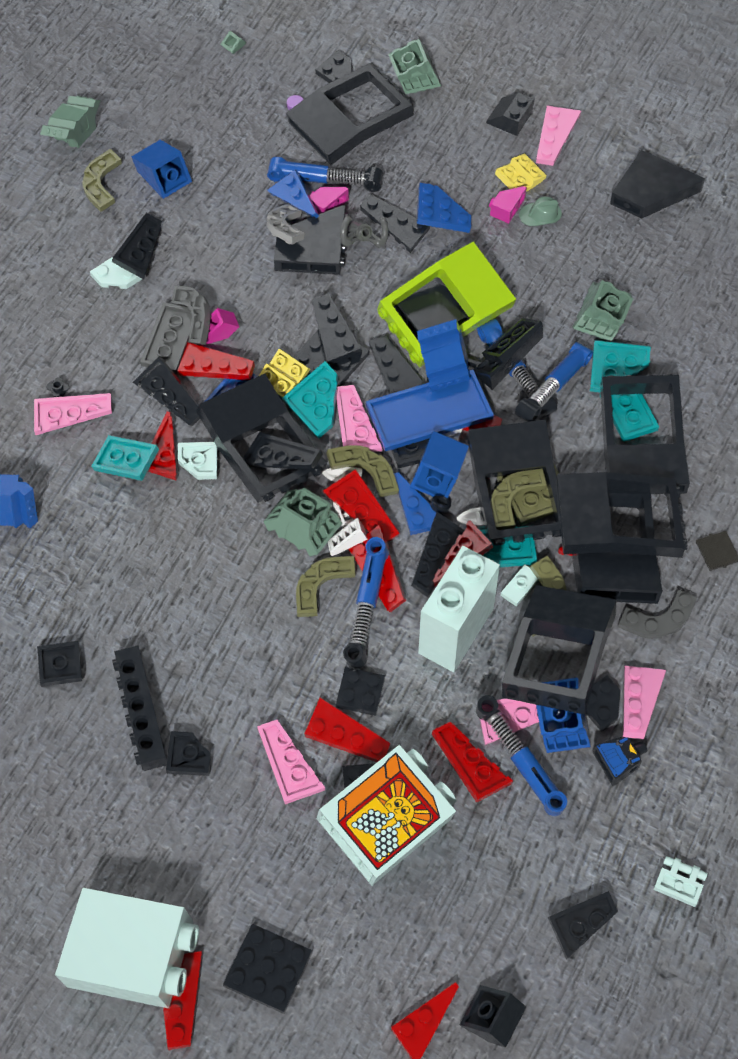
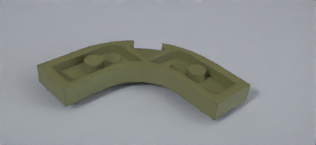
(93, 176)
(364, 458)
(508, 489)
(317, 575)
(548, 575)

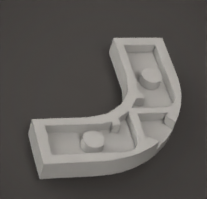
(278, 225)

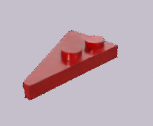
(418, 1027)

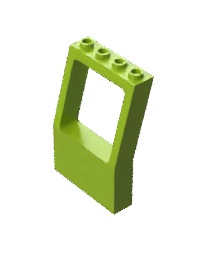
(471, 283)

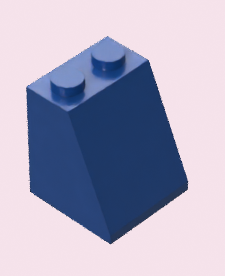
(162, 168)
(439, 465)

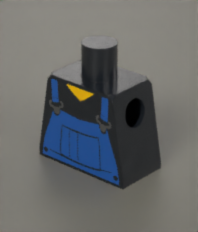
(619, 757)

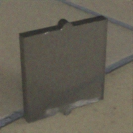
(717, 550)

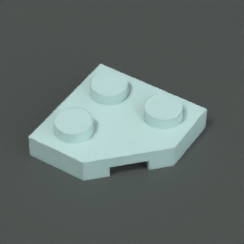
(113, 275)
(199, 459)

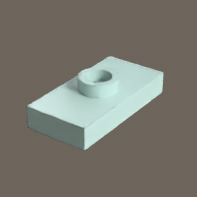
(519, 586)

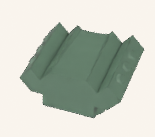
(414, 68)
(73, 121)
(603, 310)
(304, 520)

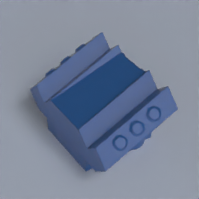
(444, 355)
(16, 502)
(562, 728)

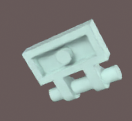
(677, 886)

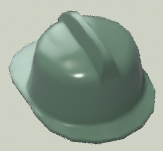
(541, 212)

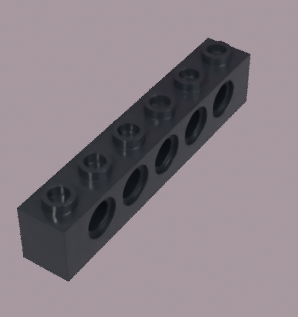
(155, 755)

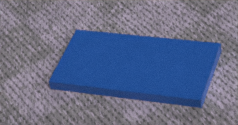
(417, 412)

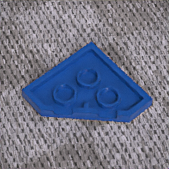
(440, 210)

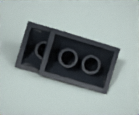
(508, 351)

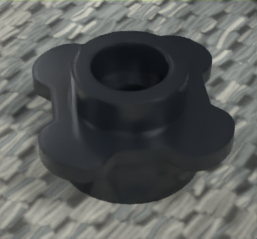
(58, 392)

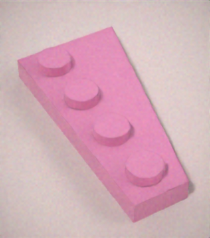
(555, 132)
(70, 410)
(354, 421)
(639, 699)
(516, 713)
(290, 769)

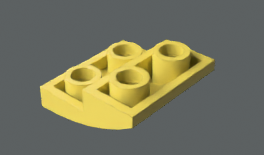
(520, 173)
(284, 372)

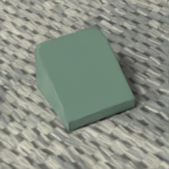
(232, 42)

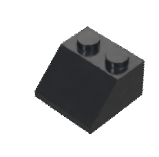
(512, 113)
(493, 1015)

